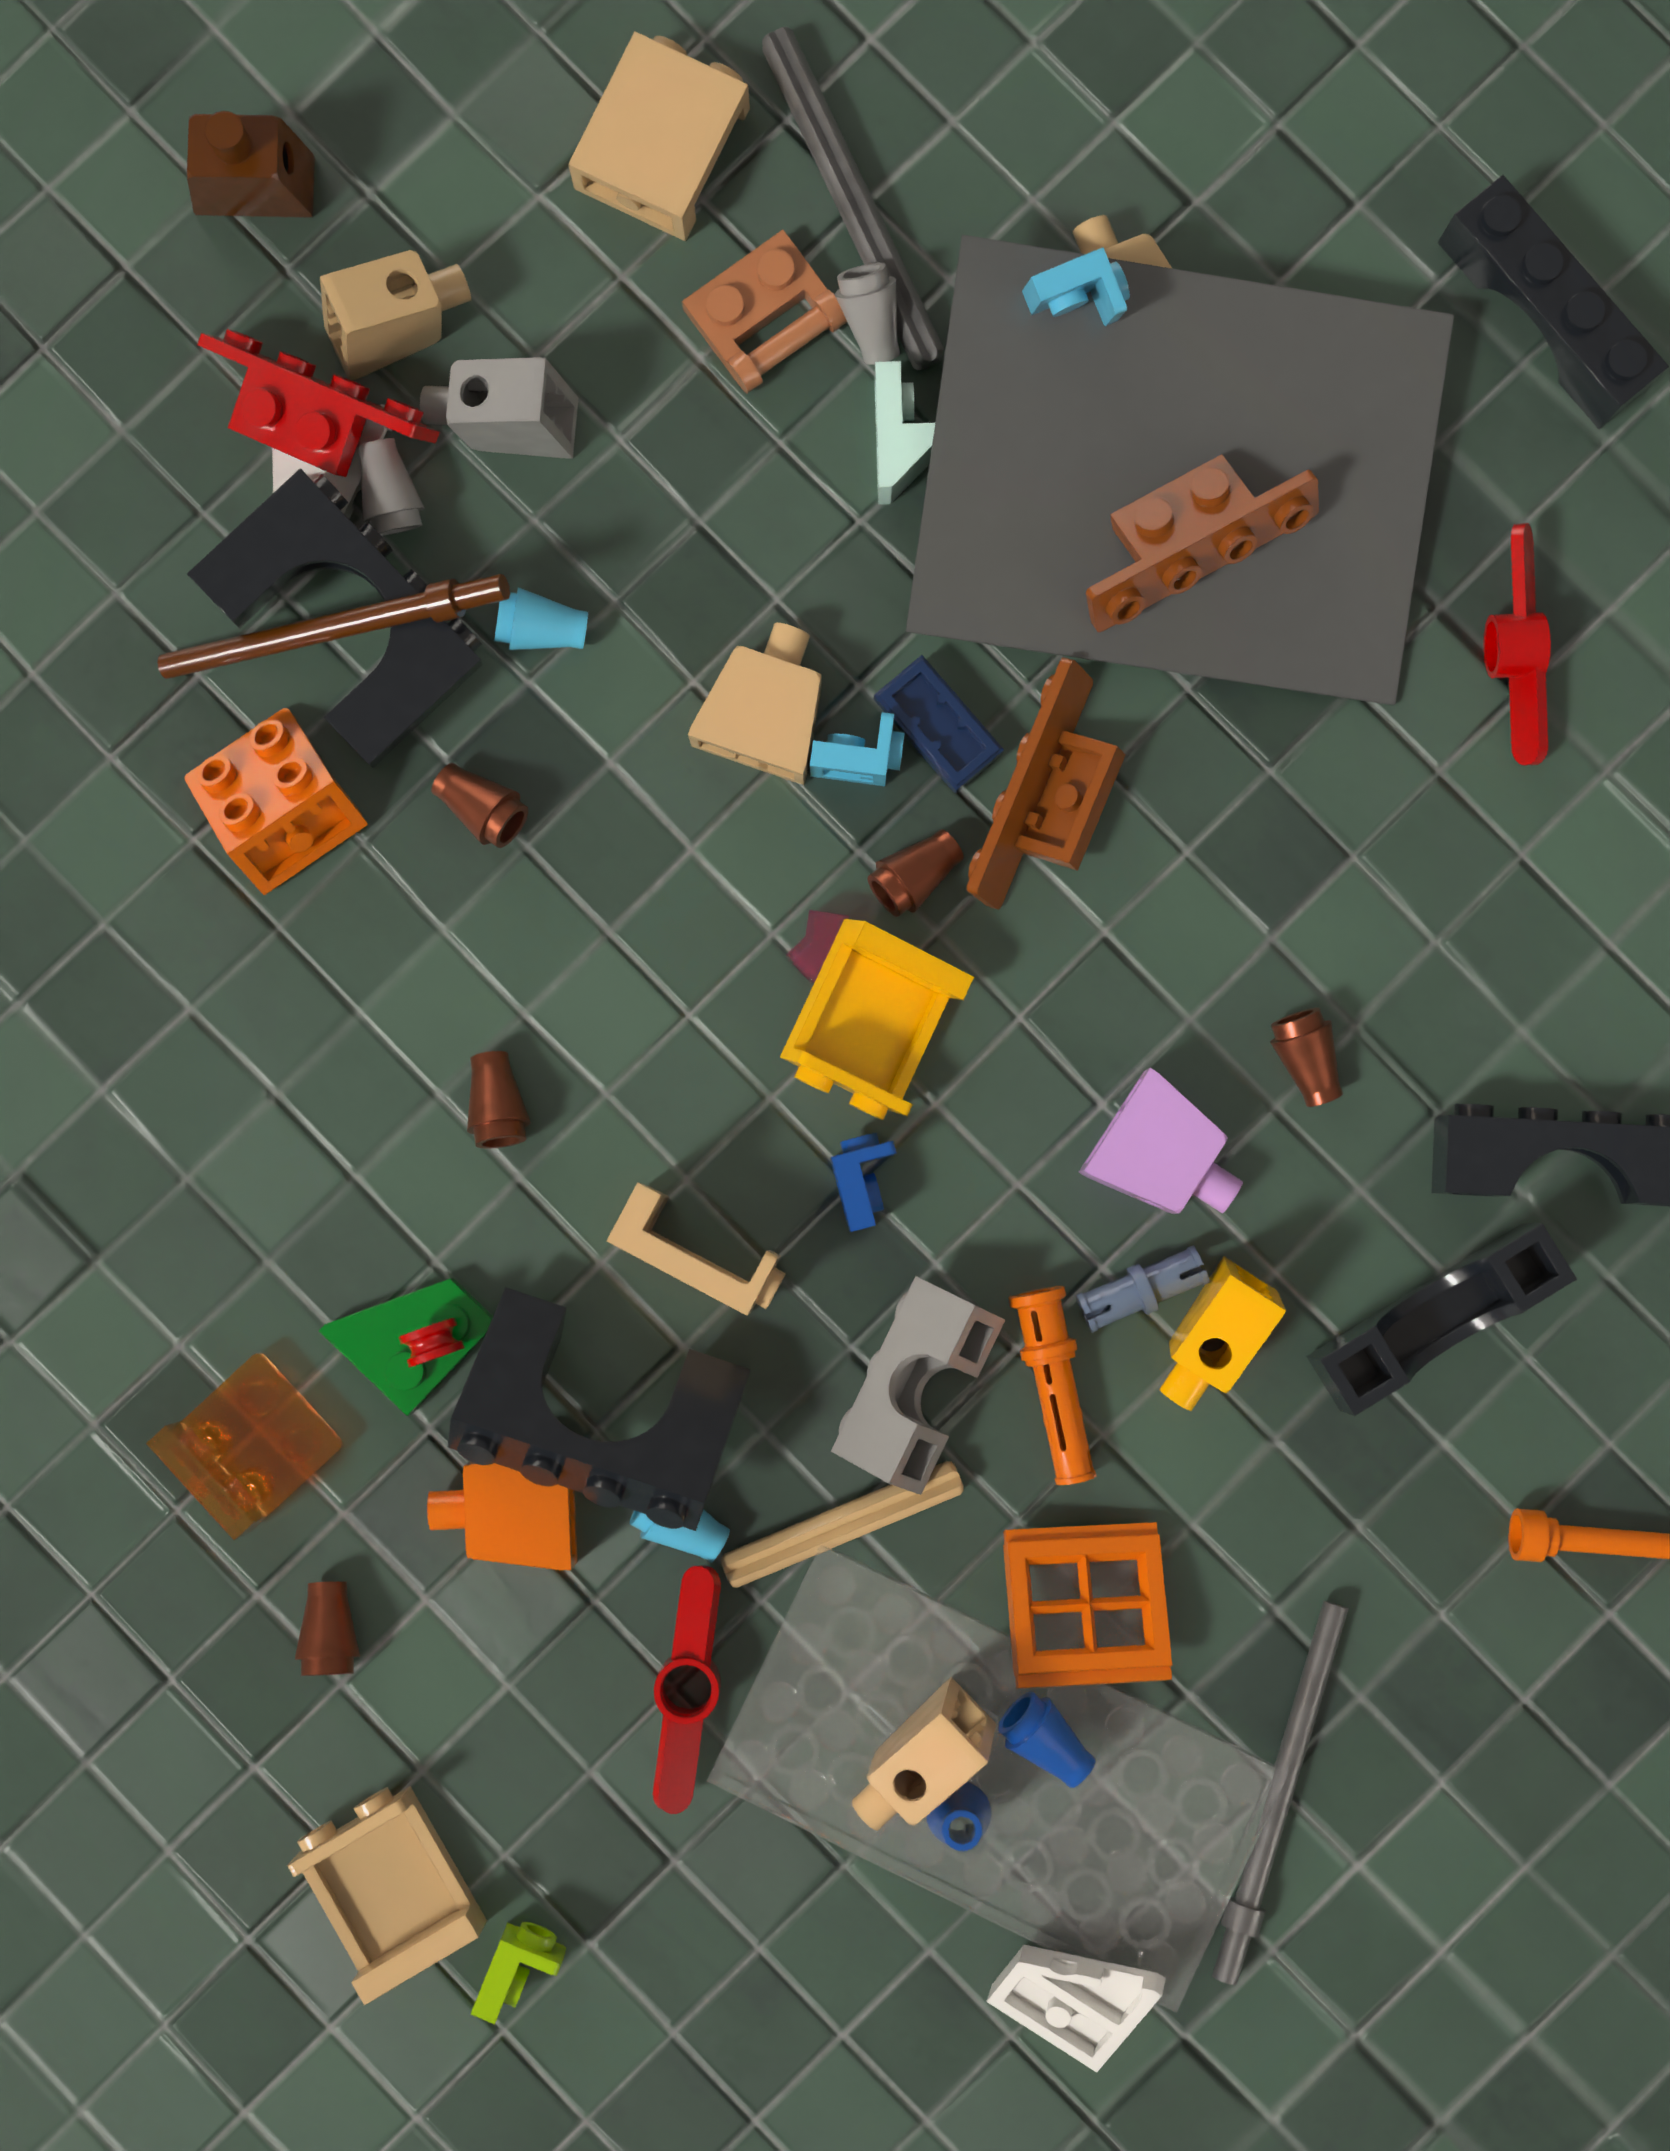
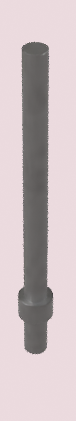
(1243, 1913)

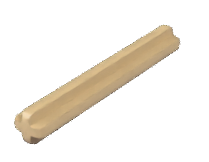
(838, 1526)

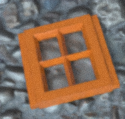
(1087, 1605)

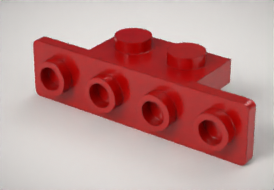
(303, 414)

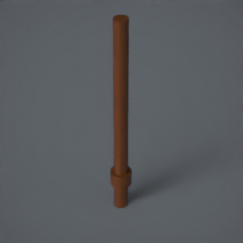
(440, 601)

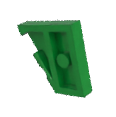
(374, 1347)

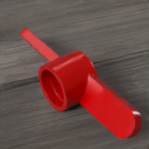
(1519, 649)
(682, 1726)

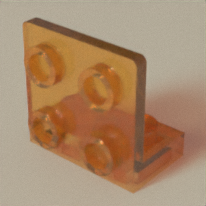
(247, 1446)

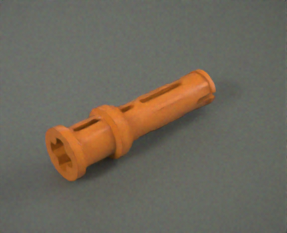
(1049, 1353)

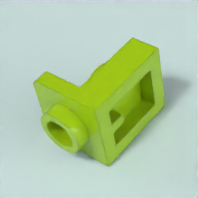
(505, 1977)

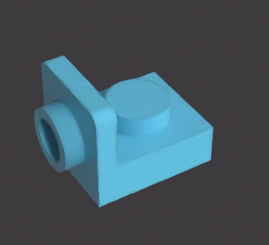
(1067, 284)
(849, 760)

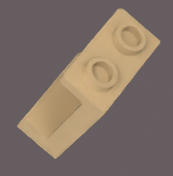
(658, 133)
(635, 1235)
(389, 1890)

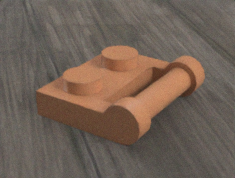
(752, 297)

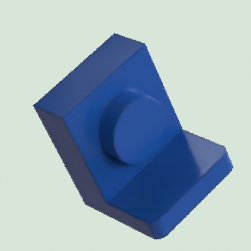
(860, 1193)

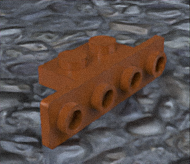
(1193, 531)
(1052, 793)

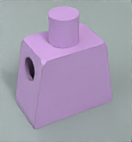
(1162, 1150)

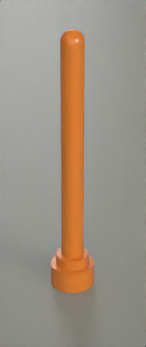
(1536, 1536)

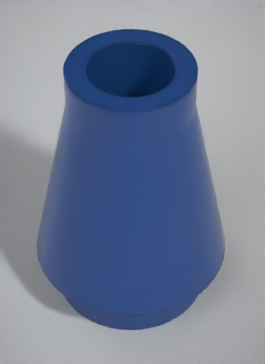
(1044, 1738)
(965, 1802)

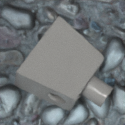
(506, 407)

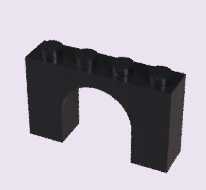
(305, 532)
(656, 1473)

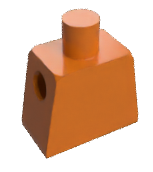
(509, 1518)

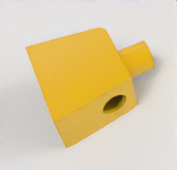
(1229, 1308)

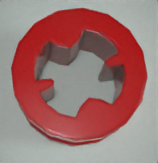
(431, 1342)

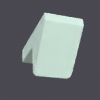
(901, 447)

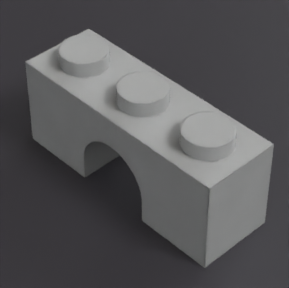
(886, 1423)

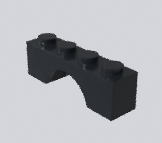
(1514, 252)
(1490, 1153)
(1423, 1324)

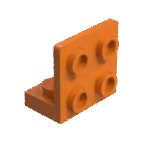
(273, 801)

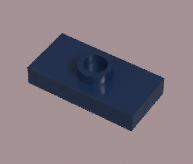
(938, 724)

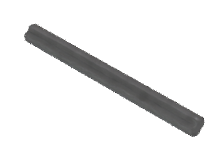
(850, 191)

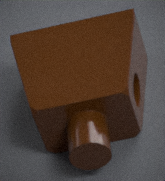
(241, 163)

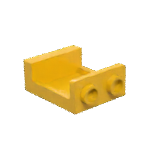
(871, 1017)

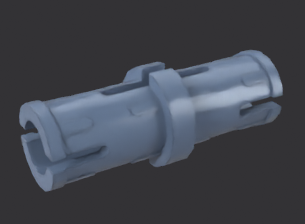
(1142, 1288)

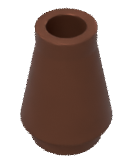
(483, 806)
(913, 873)
(1308, 1053)
(495, 1104)
(327, 1631)

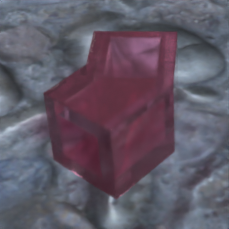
(814, 947)

